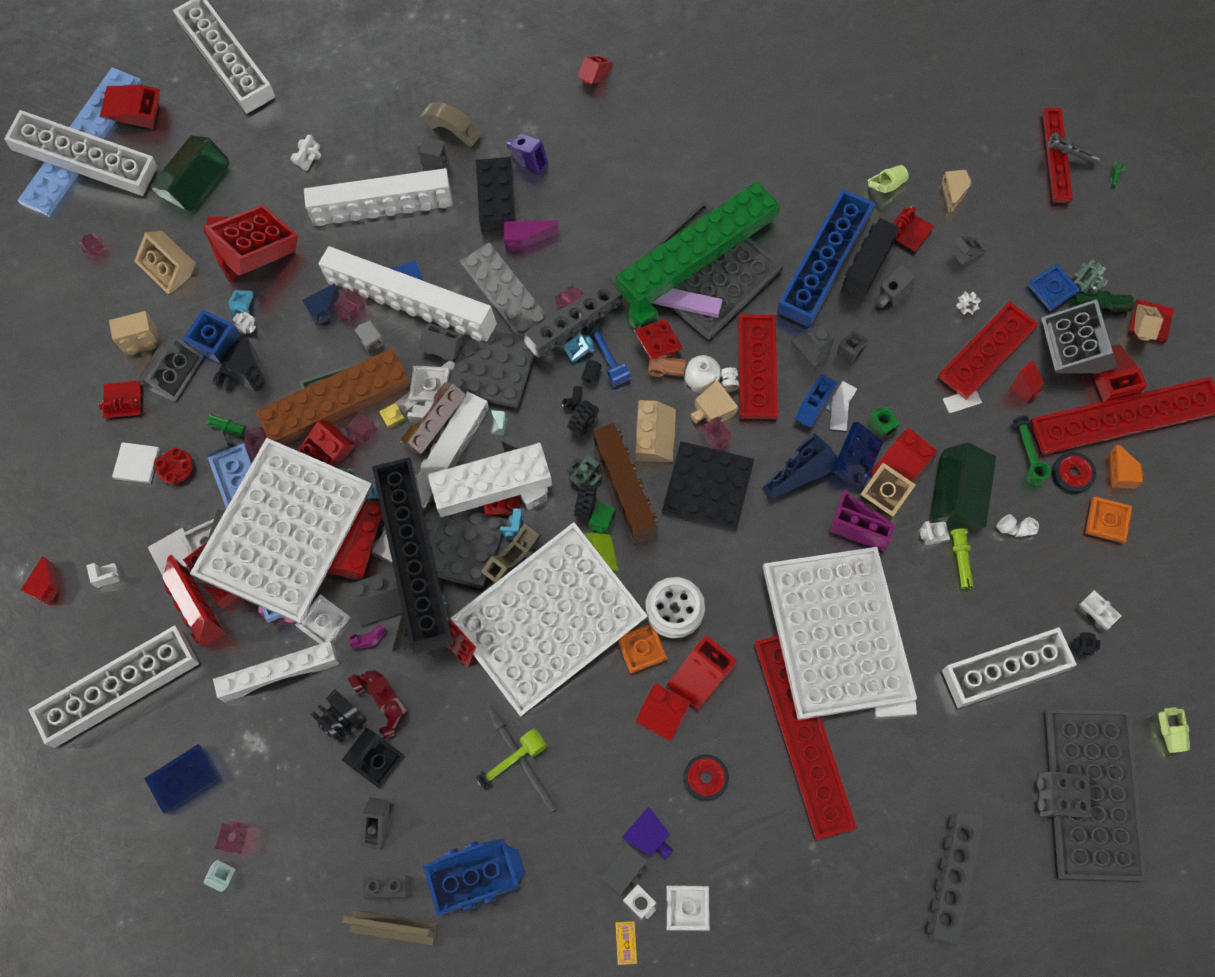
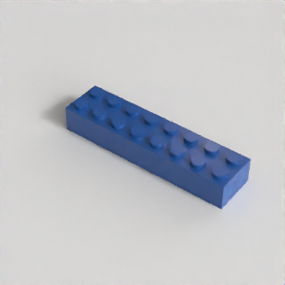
(825, 258)

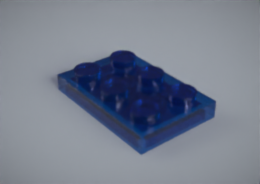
(857, 456)
(181, 778)

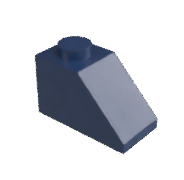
(322, 304)

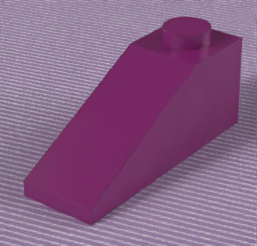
(526, 233)

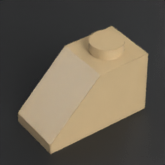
(955, 187)
(1147, 322)

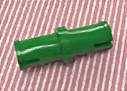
(226, 425)

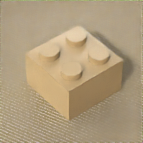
(135, 333)
(887, 489)

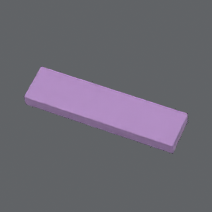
(690, 302)

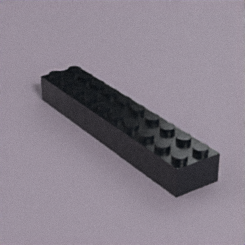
(412, 556)

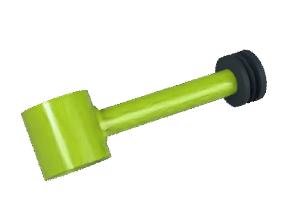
(531, 743)

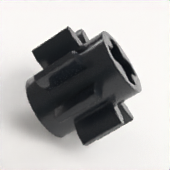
(1087, 644)

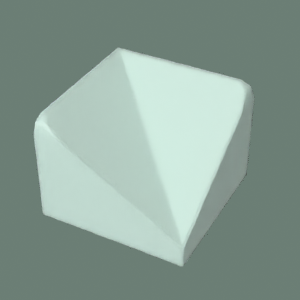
(498, 423)
(219, 876)

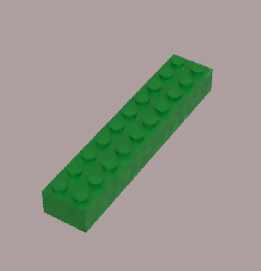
(697, 246)

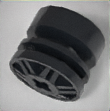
(337, 716)

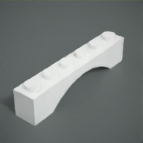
(251, 678)

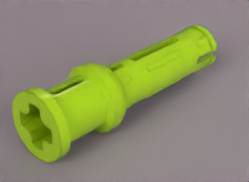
(961, 549)

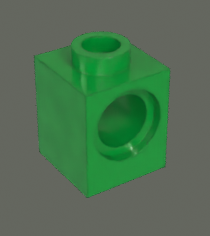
(881, 429)
(601, 518)

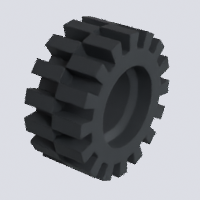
(583, 418)
(585, 501)

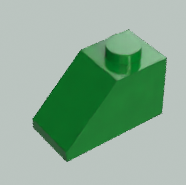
(644, 317)

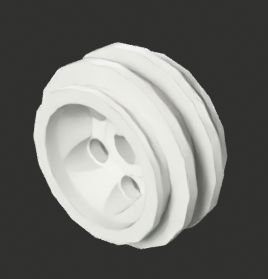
(677, 587)

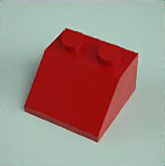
(663, 712)

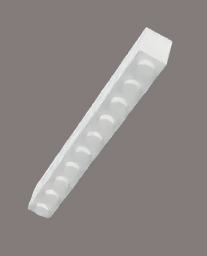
(442, 456)

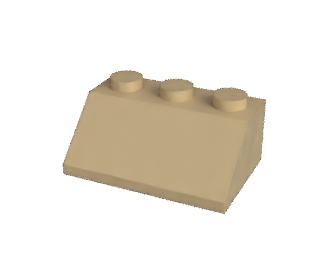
(164, 261)
(655, 432)

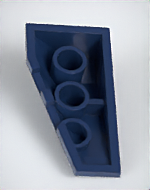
(811, 462)

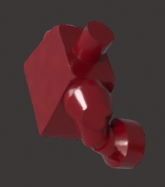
(383, 695)

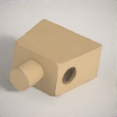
(714, 403)

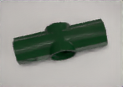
(1107, 301)

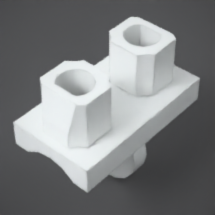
(307, 152)
(1100, 610)

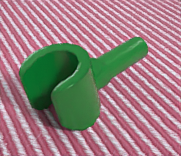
(1117, 172)

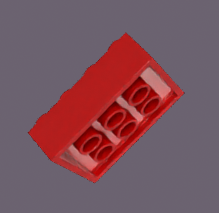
(252, 239)
(357, 546)
(191, 602)

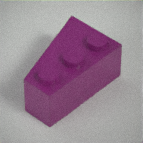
(861, 524)

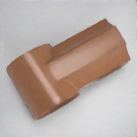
(667, 366)

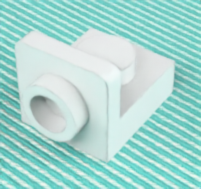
(934, 533)

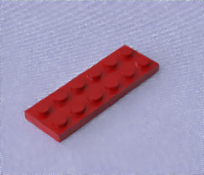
(987, 350)
(757, 367)

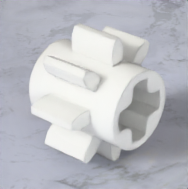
(968, 302)
(244, 323)

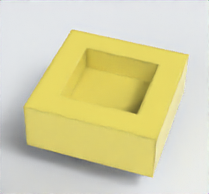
(392, 415)

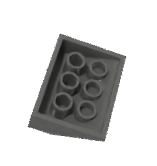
(1079, 340)

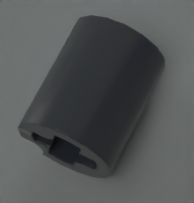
(591, 372)

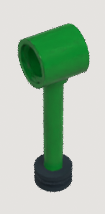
(1036, 466)

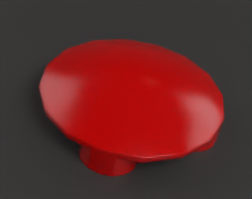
(174, 466)

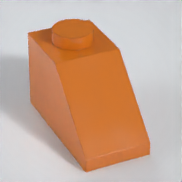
(1125, 469)

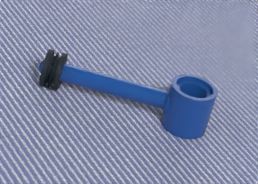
(618, 372)

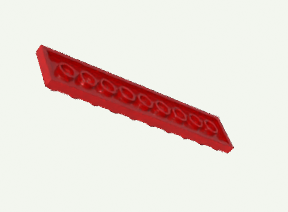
(1125, 416)
(808, 750)

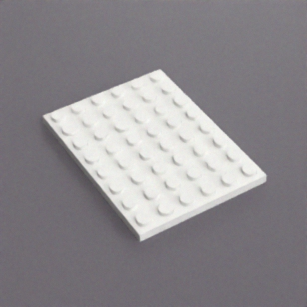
(282, 530)
(548, 618)
(838, 633)

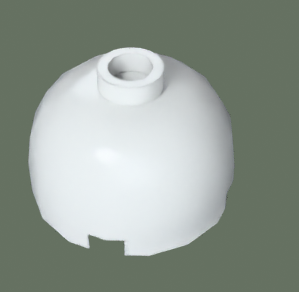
(702, 373)

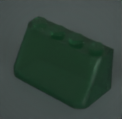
(191, 173)
(964, 486)

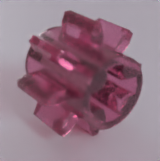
(91, 244)

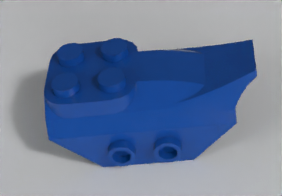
(473, 875)

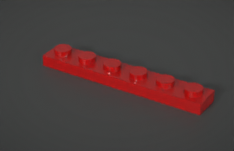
(1057, 161)

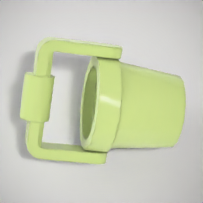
(889, 179)
(1175, 736)

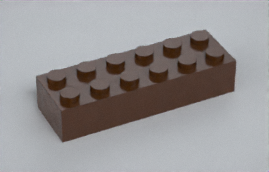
(624, 483)

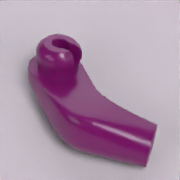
(367, 640)

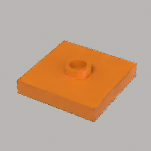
(1109, 520)
(641, 648)

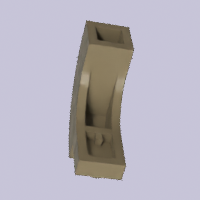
(449, 117)
(513, 555)

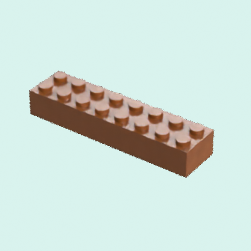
(334, 397)

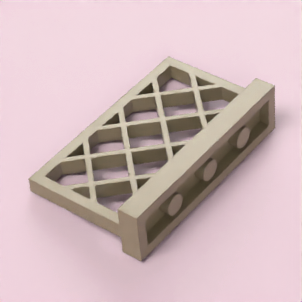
(391, 927)

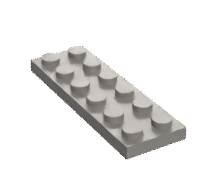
(503, 290)

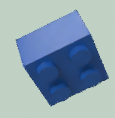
(211, 336)

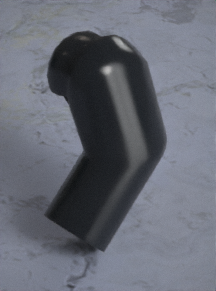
(575, 400)

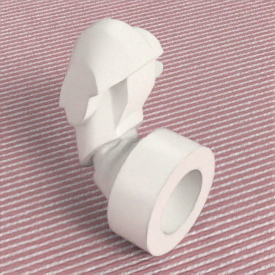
(1028, 526)

